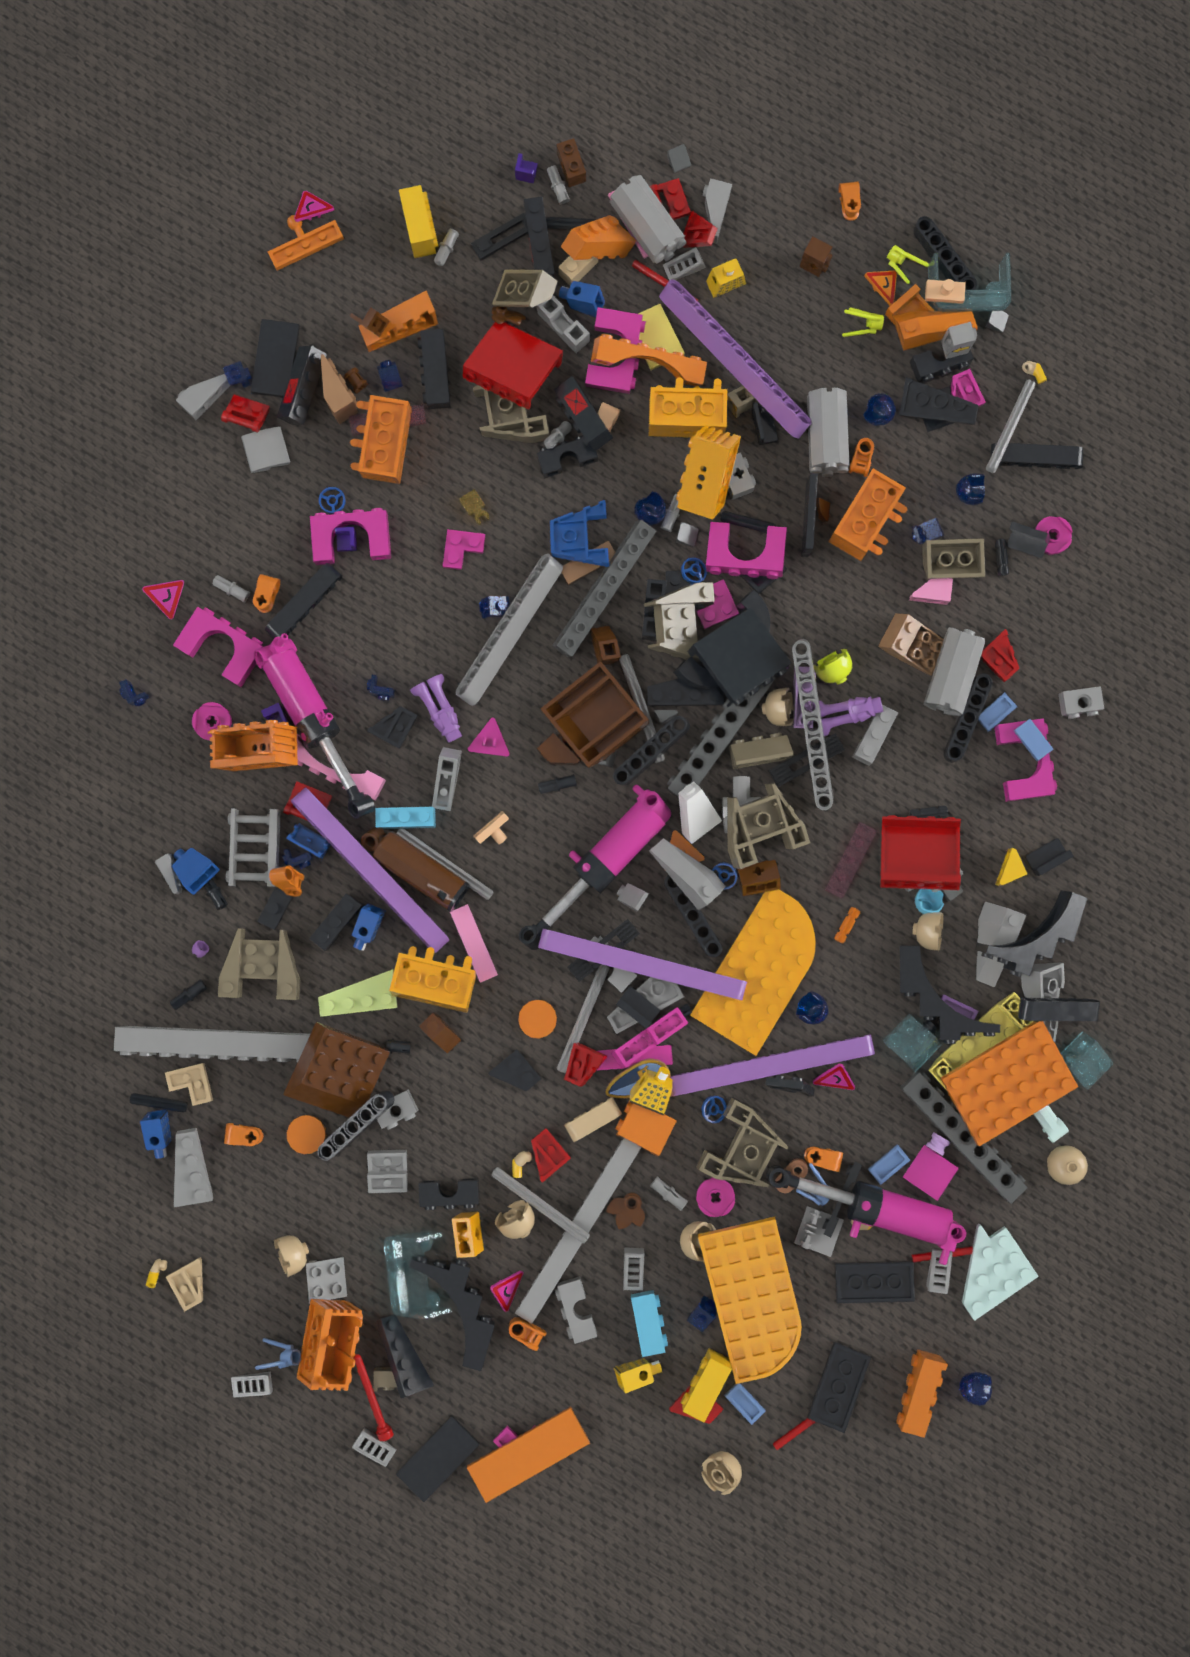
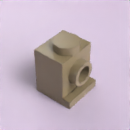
(740, 400)
(384, 1378)

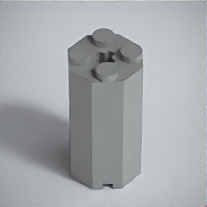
(647, 219)
(828, 431)
(954, 671)

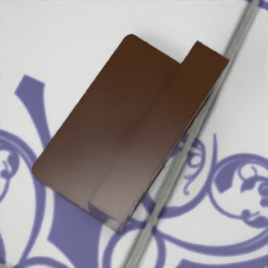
(373, 321)

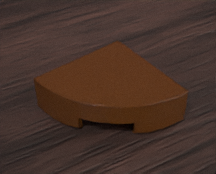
(823, 509)

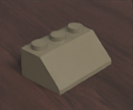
(524, 288)
(954, 558)
(760, 751)

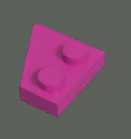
(965, 387)

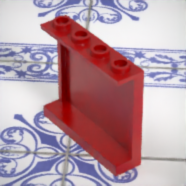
(511, 363)
(920, 853)

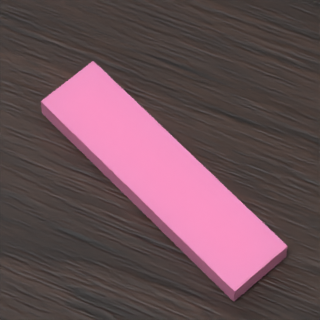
(474, 943)

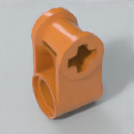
(850, 199)
(861, 460)
(267, 589)
(287, 880)
(240, 1135)
(826, 1158)
(527, 1334)

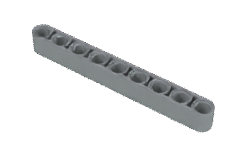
(509, 629)
(810, 734)

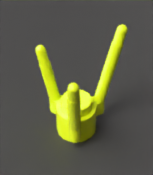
(898, 256)
(873, 321)

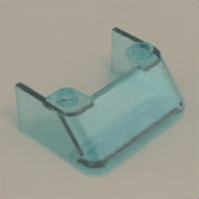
(994, 298)
(408, 1286)

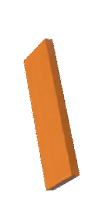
(528, 1454)

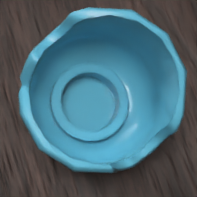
(929, 901)

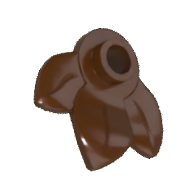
(502, 314)
(625, 1213)

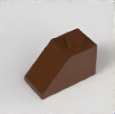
(440, 1032)

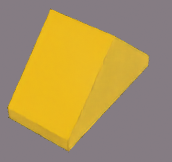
(1011, 868)

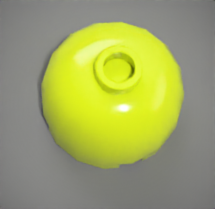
(834, 667)

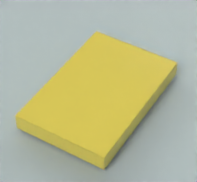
(659, 333)

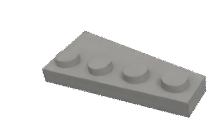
(657, 991)
(191, 1174)

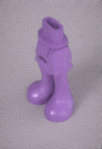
(859, 710)
(444, 719)

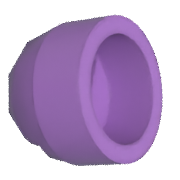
(202, 945)

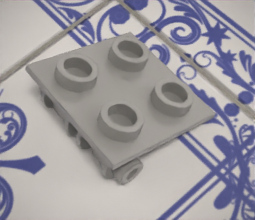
(812, 1235)
(326, 1279)

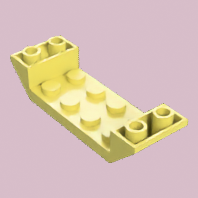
(1003, 1013)

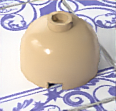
(778, 707)
(929, 930)
(1067, 1165)
(517, 1221)
(689, 1239)
(291, 1254)
(722, 1472)

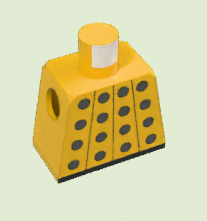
(727, 277)
(652, 1090)
(629, 1377)

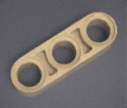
(593, 1119)

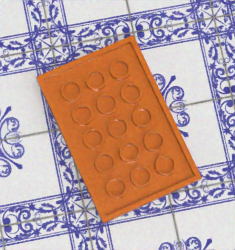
(1009, 1082)

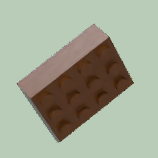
(595, 715)
(336, 1071)

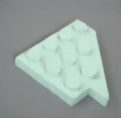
(994, 1271)

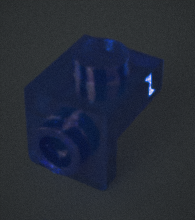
(237, 373)
(389, 375)
(927, 531)
(494, 606)
(128, 693)
(383, 693)
(301, 861)
(703, 1314)

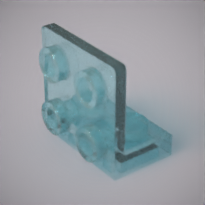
(912, 1042)
(1086, 1059)

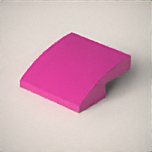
(930, 1172)

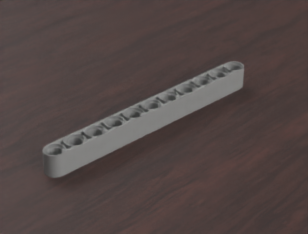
(585, 1219)

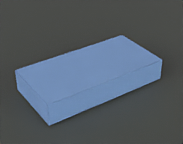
(996, 712)
(1033, 740)
(888, 1164)
(744, 1402)

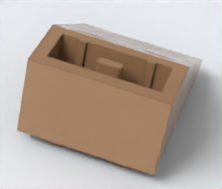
(339, 400)
(912, 643)

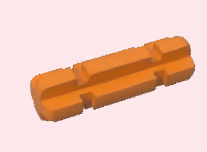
(847, 925)

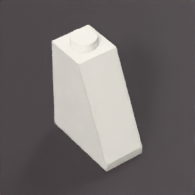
(696, 813)

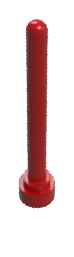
(384, 1431)

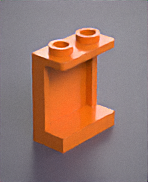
(908, 302)
(645, 1128)

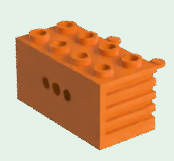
(383, 439)
(867, 516)
(235, 746)
(329, 1344)

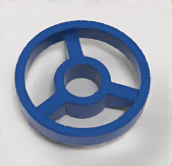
(332, 496)
(690, 570)
(728, 872)
(709, 1106)

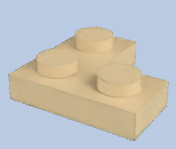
(195, 1079)

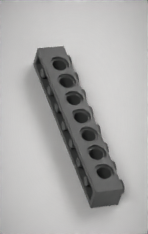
(604, 588)
(719, 744)
(1009, 1191)

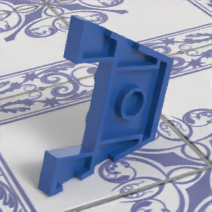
(570, 536)

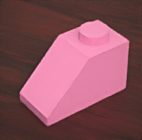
(934, 591)

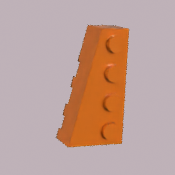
(598, 240)
(404, 320)
(921, 1392)

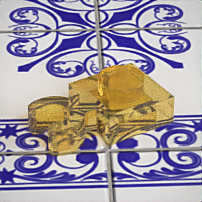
(473, 505)

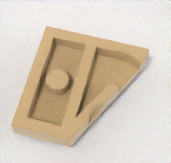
(188, 1284)

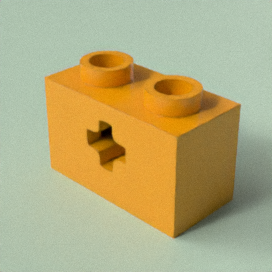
(467, 1234)

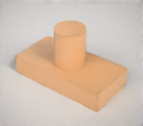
(945, 291)
(492, 828)

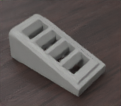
(686, 270)
(165, 866)
(633, 1256)
(943, 1282)
(265, 1376)
(370, 1454)

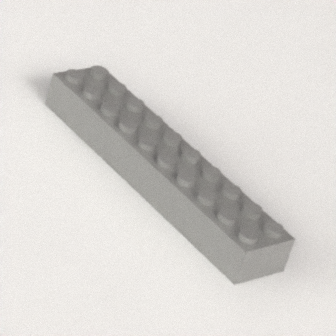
(209, 1042)

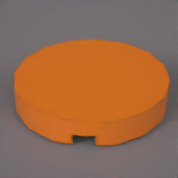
(537, 1019)
(306, 1134)

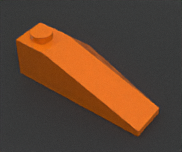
(925, 327)

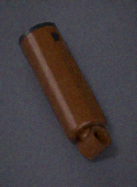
(416, 867)

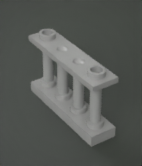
(271, 838)

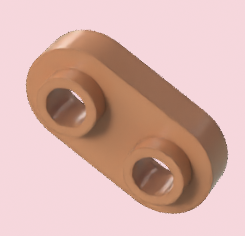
(790, 1167)

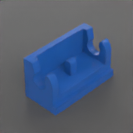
(309, 840)

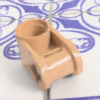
(608, 415)

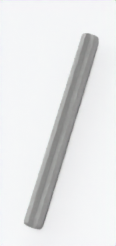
(1010, 426)
(638, 699)
(475, 885)
(583, 1016)
(540, 1205)

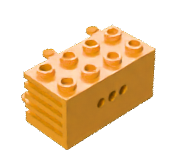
(683, 412)
(718, 455)
(433, 981)

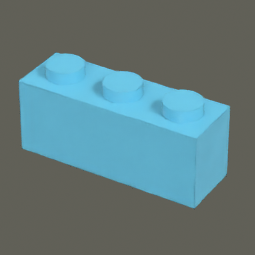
(405, 817)
(649, 1323)

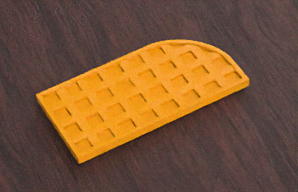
(773, 959)
(752, 1297)

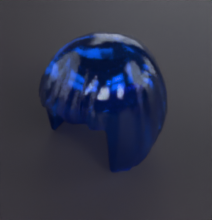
(880, 409)
(971, 489)
(650, 509)
(812, 1009)
(976, 1388)

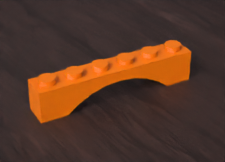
(609, 351)

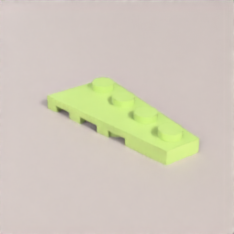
(360, 997)

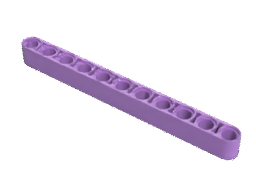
(735, 359)
(369, 870)
(642, 964)
(772, 1065)

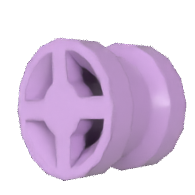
(938, 1143)

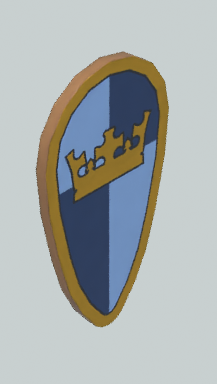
(624, 1081)

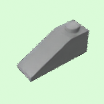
(716, 201)
(201, 396)
(446, 778)
(631, 896)

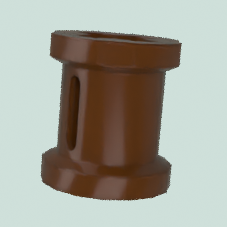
(355, 380)

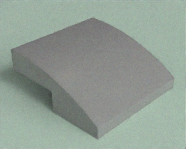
(265, 449)
(387, 1171)

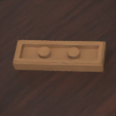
(576, 570)

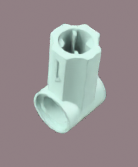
(1051, 1124)

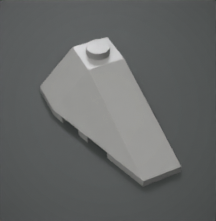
(692, 877)
(996, 927)
(1045, 983)

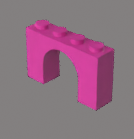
(628, 327)
(373, 521)
(768, 564)
(204, 624)
(1042, 781)

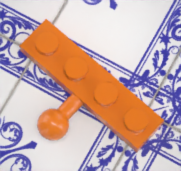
(304, 244)

